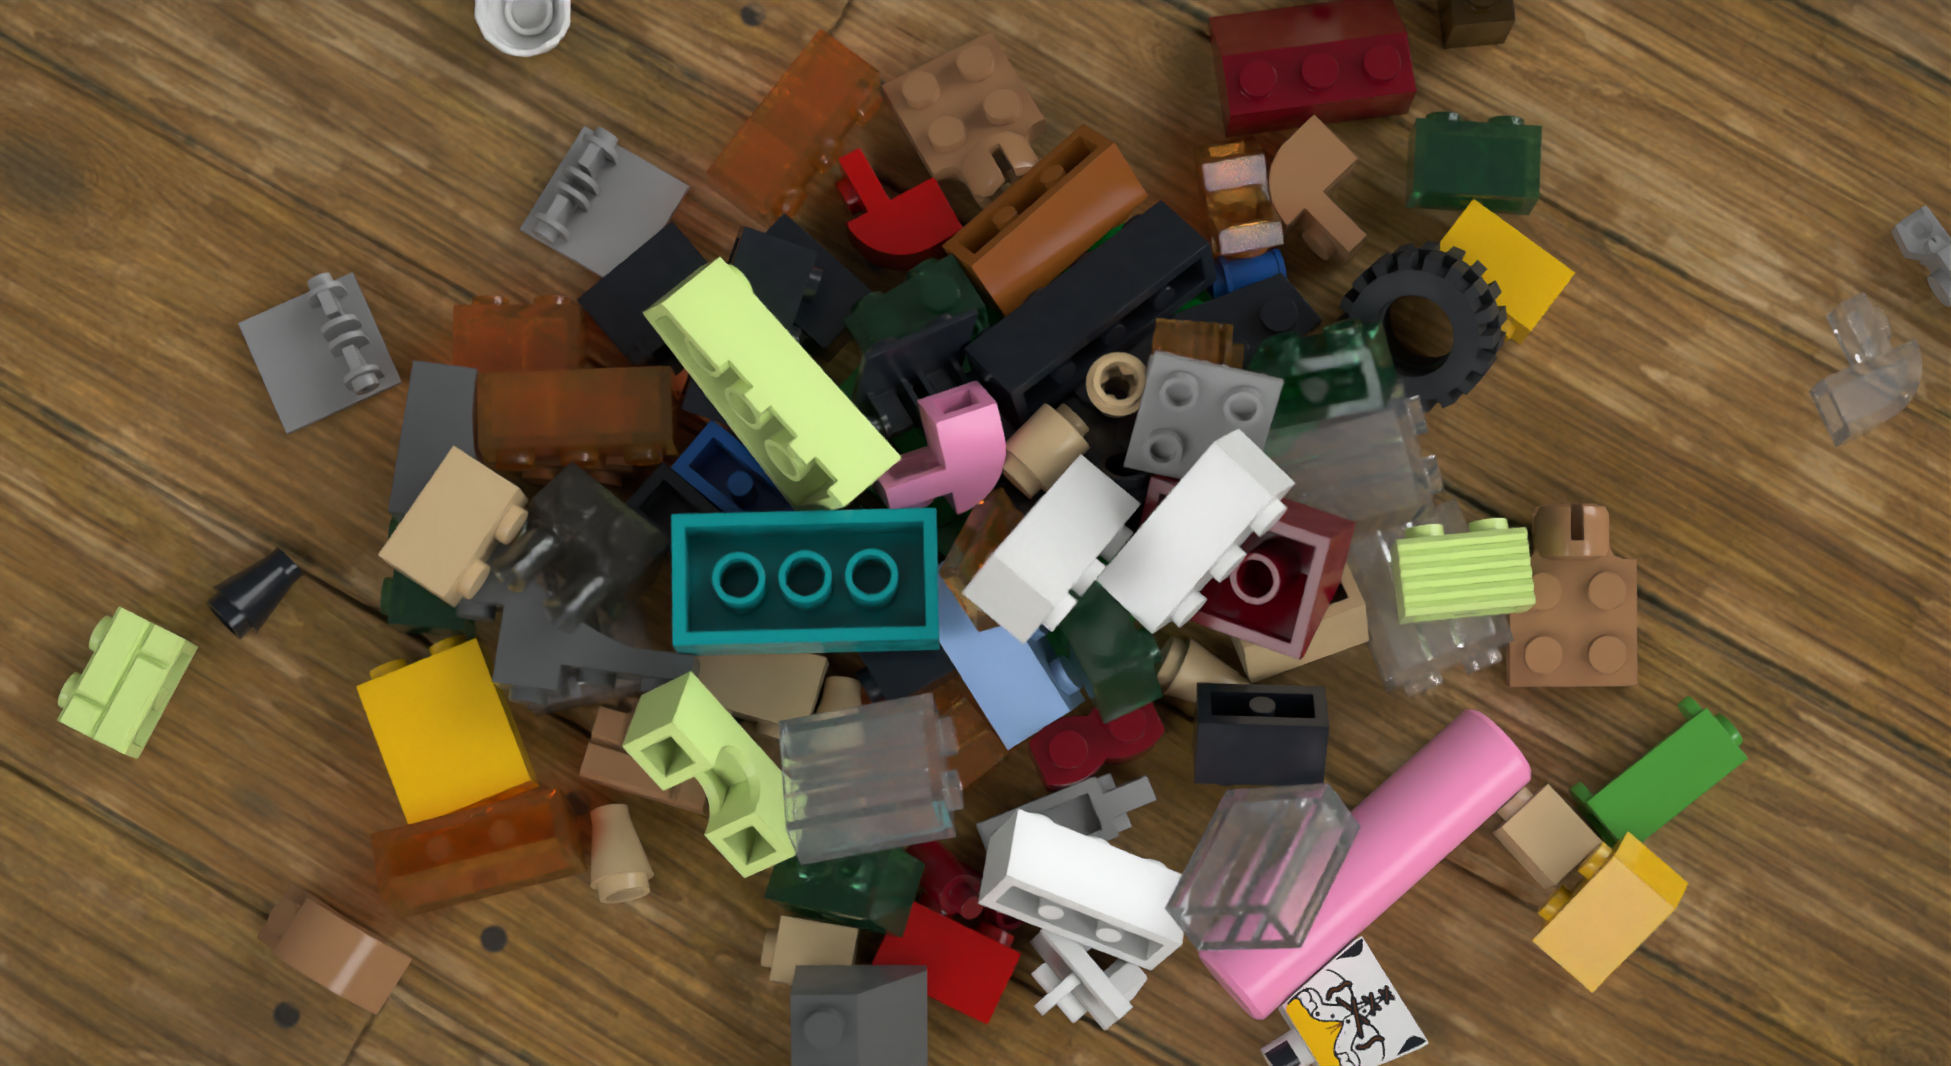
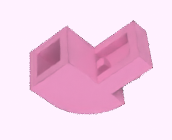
(961, 456)

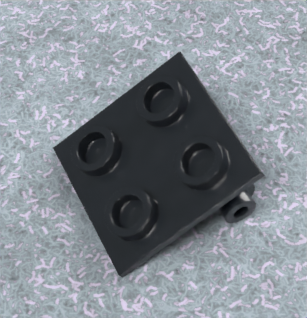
(633, 287)
(911, 368)

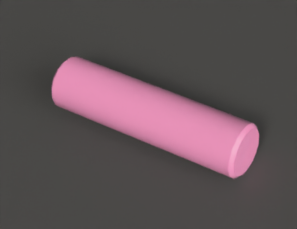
(1402, 836)

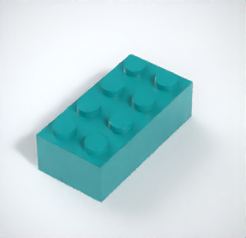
(805, 582)

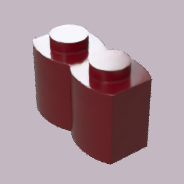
(1080, 745)

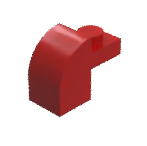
(897, 230)

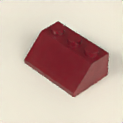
(1311, 60)
(1281, 583)

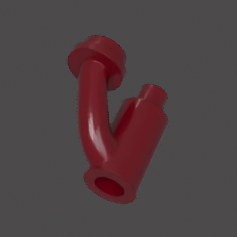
(955, 884)

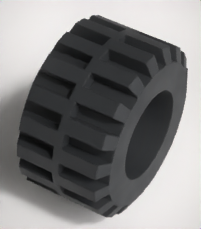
(1460, 294)

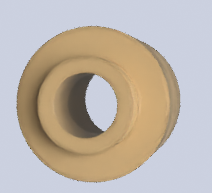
(1044, 448)

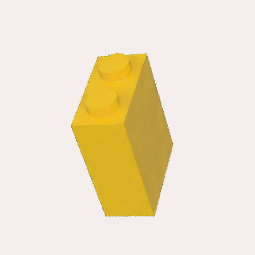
(446, 731)

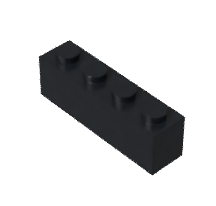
(1091, 311)

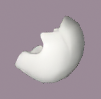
(523, 26)

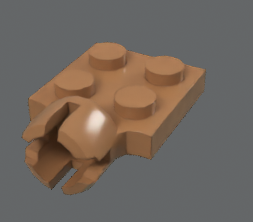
(969, 118)
(1583, 609)

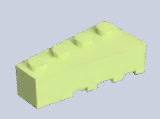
(770, 390)

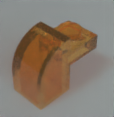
(1236, 198)

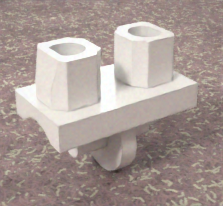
(1079, 984)

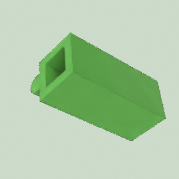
(1663, 777)

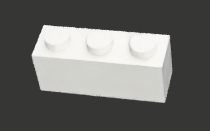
(1197, 532)
(1054, 551)
(1081, 889)

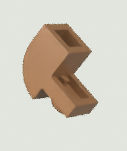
(1299, 188)
(333, 949)

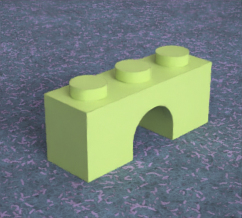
(688, 734)

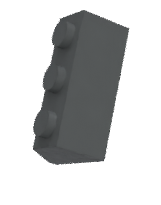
(859, 1015)

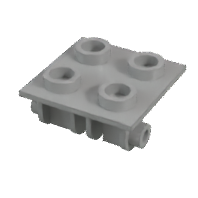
(603, 203)
(320, 352)
(1191, 406)

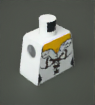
(1345, 1016)

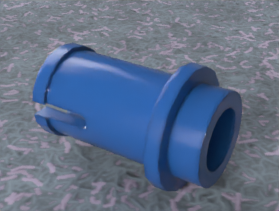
(1245, 271)

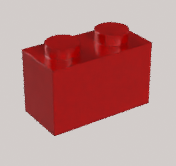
(963, 964)

